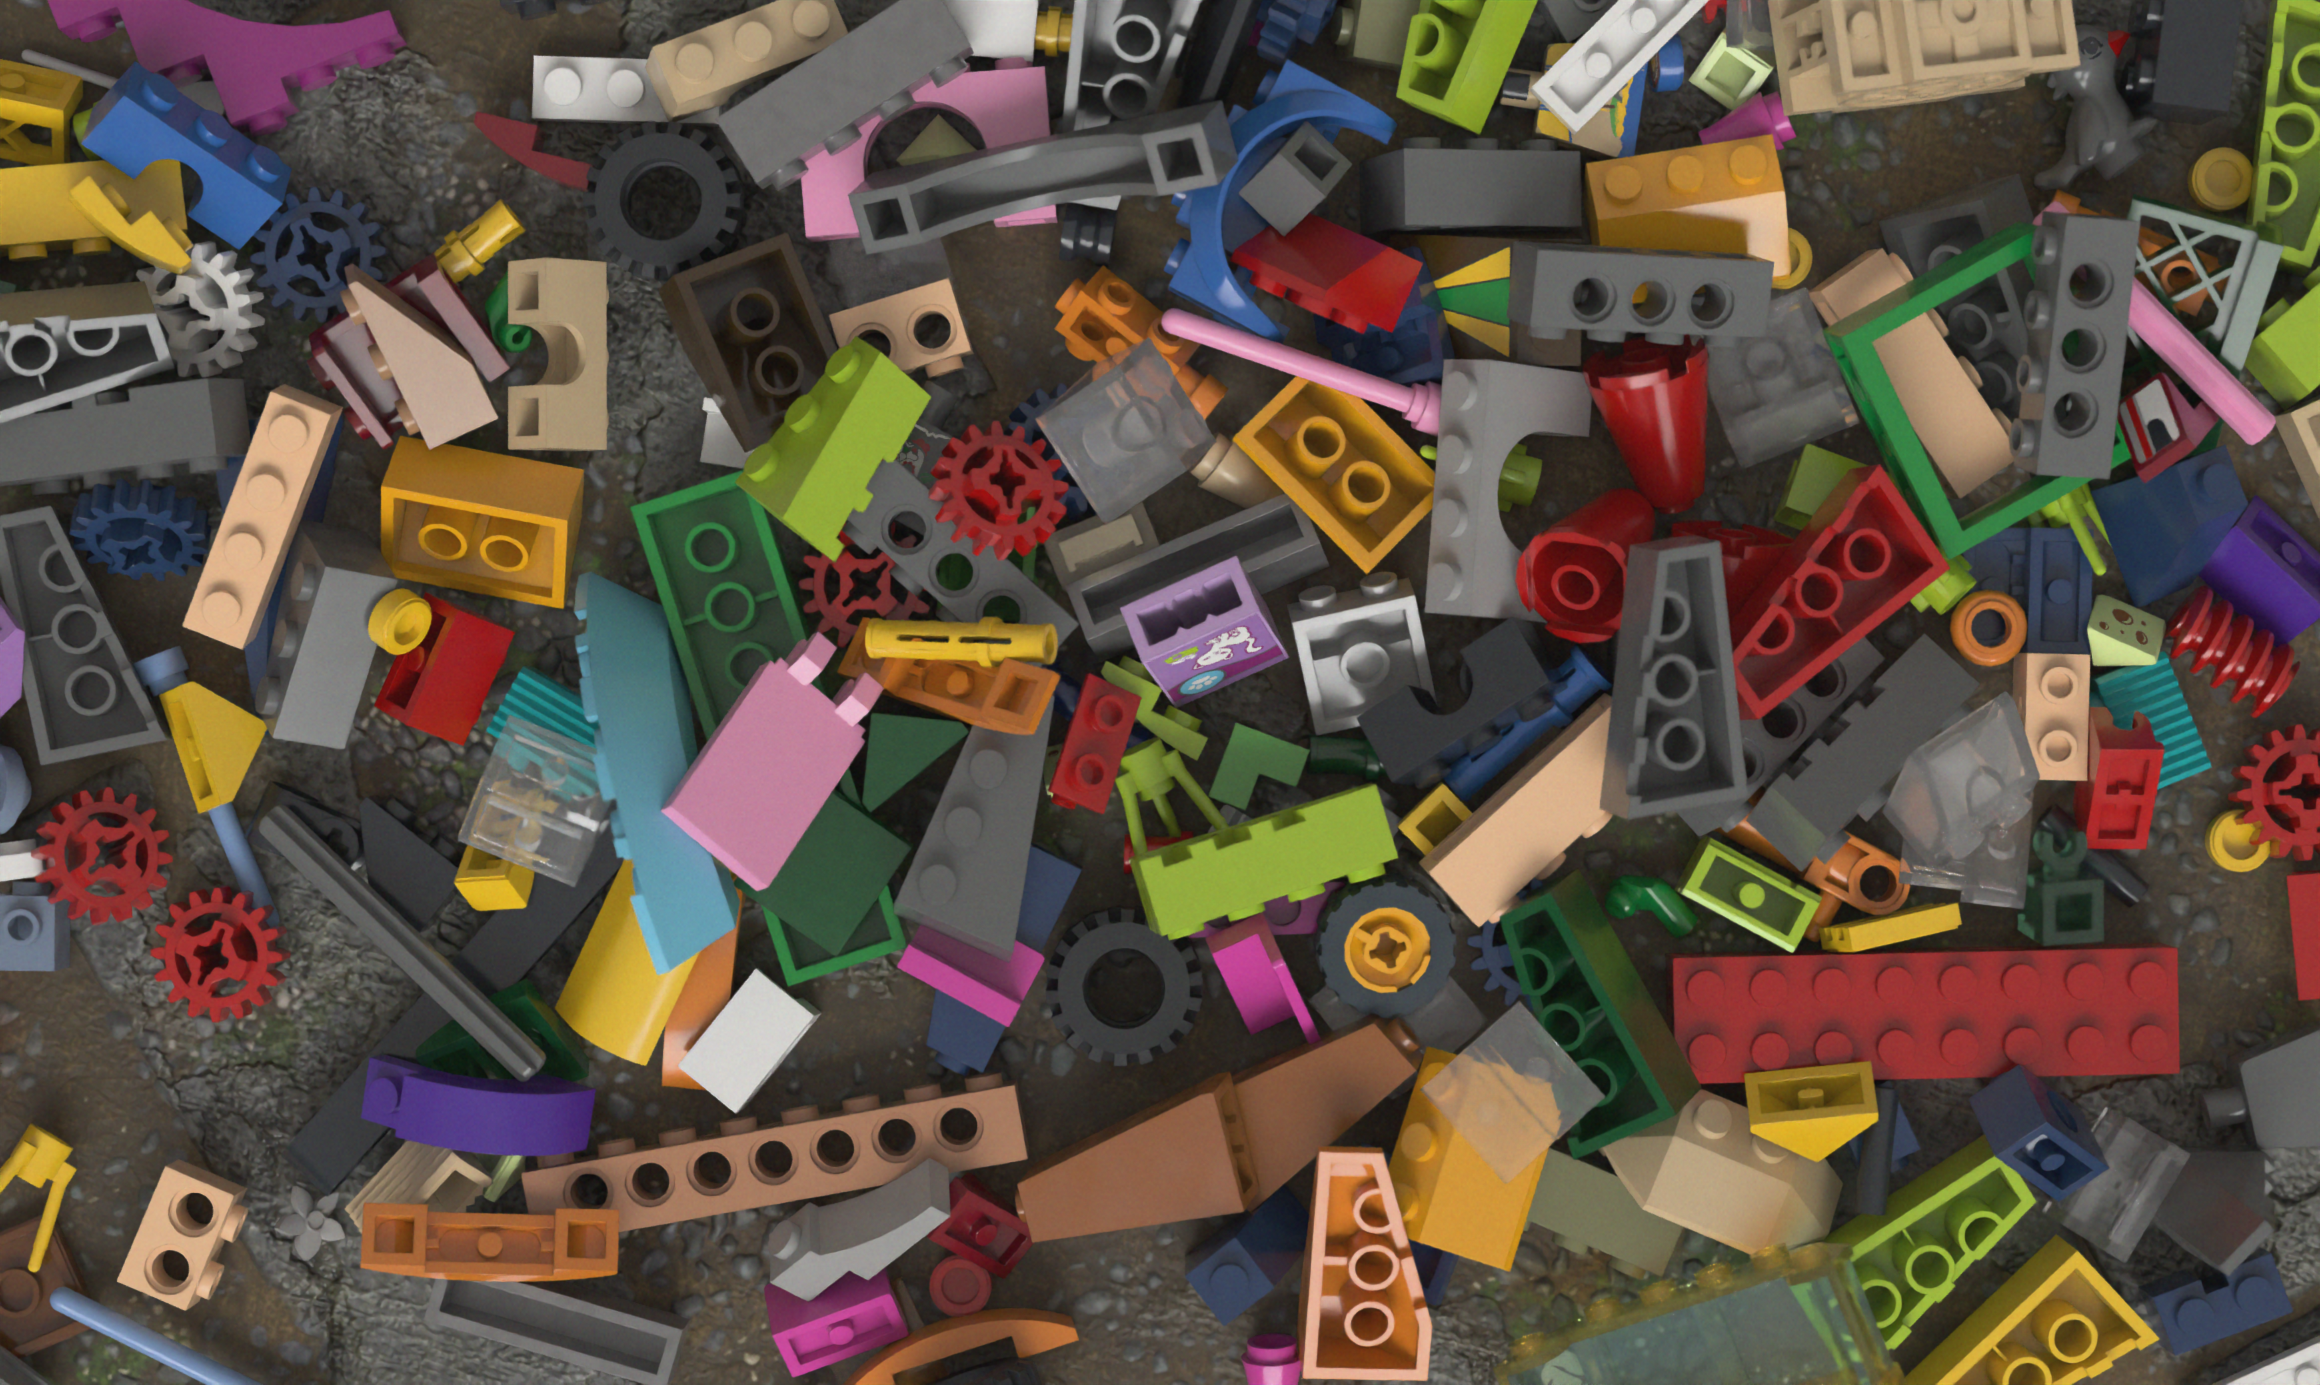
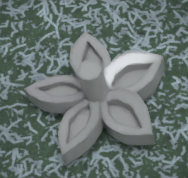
(310, 1222)

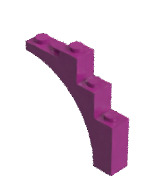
(248, 59)

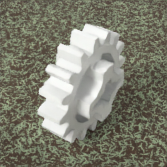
(214, 291)

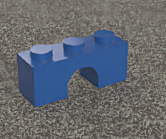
(151, 121)

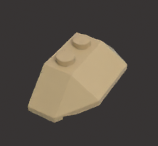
(1725, 1180)

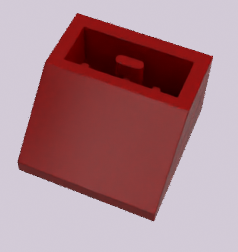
(1331, 270)

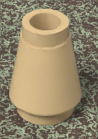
(1233, 474)

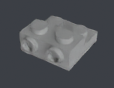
(1358, 648)

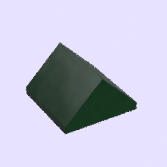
(902, 749)

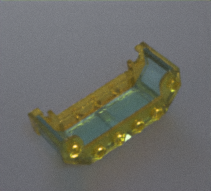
(1763, 1323)

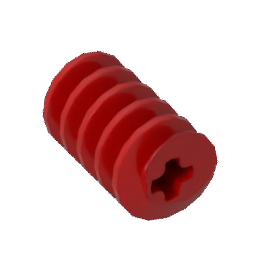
(2231, 650)

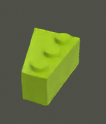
(833, 444)

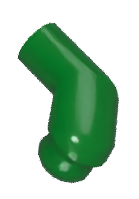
(507, 336)
(1649, 894)

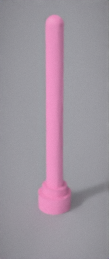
(1418, 403)

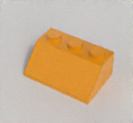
(1693, 200)
(1341, 467)
(481, 521)
(1449, 1190)

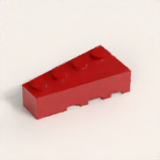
(1830, 588)

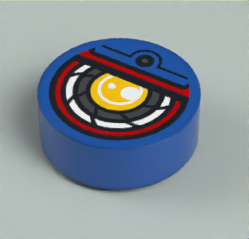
(1666, 67)

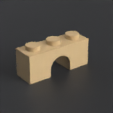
(718, 60)
(569, 310)

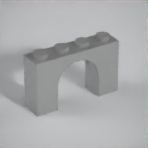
(1481, 419)

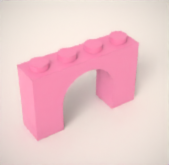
(1000, 104)

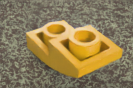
(147, 238)

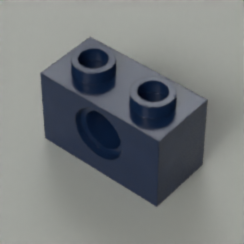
(2038, 1133)

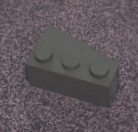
(1471, 188)

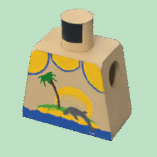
(1605, 136)

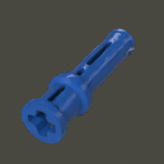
(1583, 677)

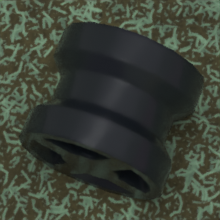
(1088, 234)

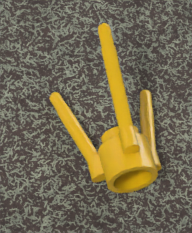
(35, 1160)

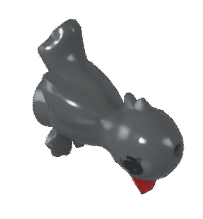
(2101, 123)

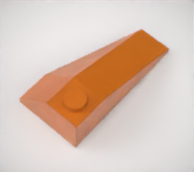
(1359, 1281)

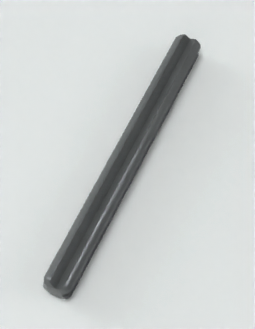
(402, 943)

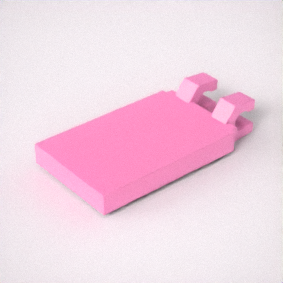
(772, 763)

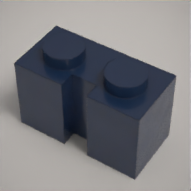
(2199, 1312)

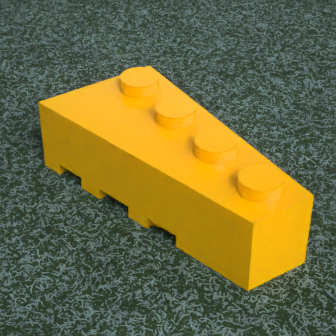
(41, 217)
(2039, 1328)

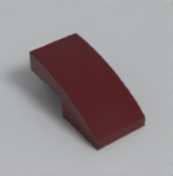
(525, 144)

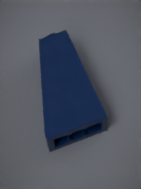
(968, 1036)

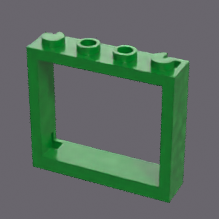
(1888, 422)

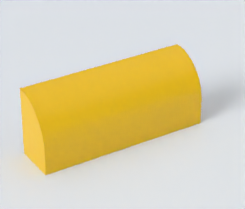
(614, 986)

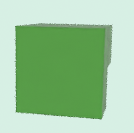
(1250, 755)

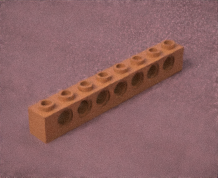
(998, 1140)

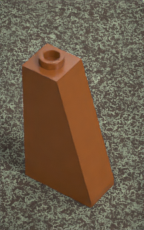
(1319, 1093)
(1150, 1169)

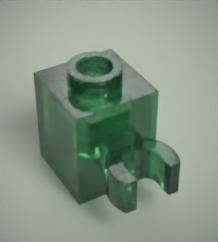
(2061, 897)

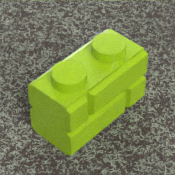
(1748, 893)

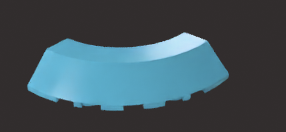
(643, 751)

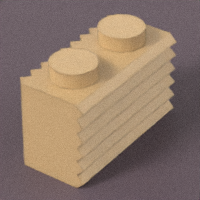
(424, 1175)

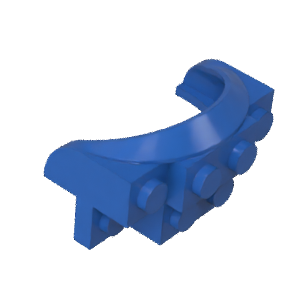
(1225, 220)

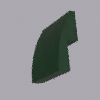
(833, 873)
(459, 1053)

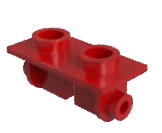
(1094, 745)

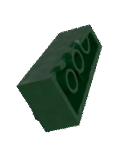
(1596, 1011)

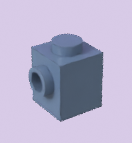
(33, 930)

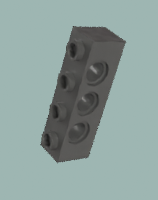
(1548, 273)
(2094, 373)
(916, 568)
(1801, 721)

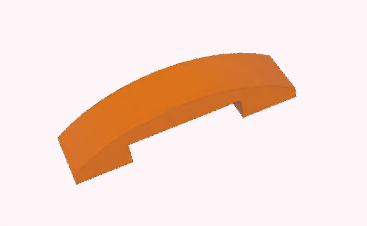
(992, 698)
(700, 1002)
(489, 1245)
(1030, 1328)

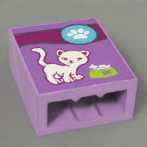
(1204, 632)

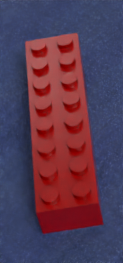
(1928, 1010)

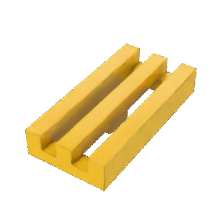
(1890, 927)

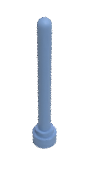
(162, 674)
(145, 1339)

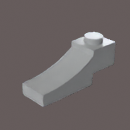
(858, 1233)

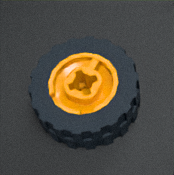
(1385, 945)

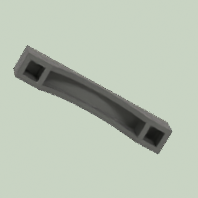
(1126, 157)

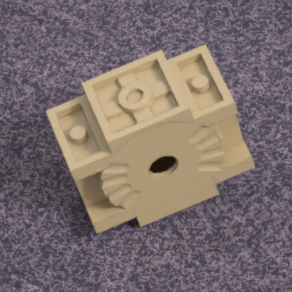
(1913, 50)

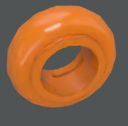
(2015, 627)

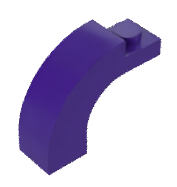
(478, 1113)

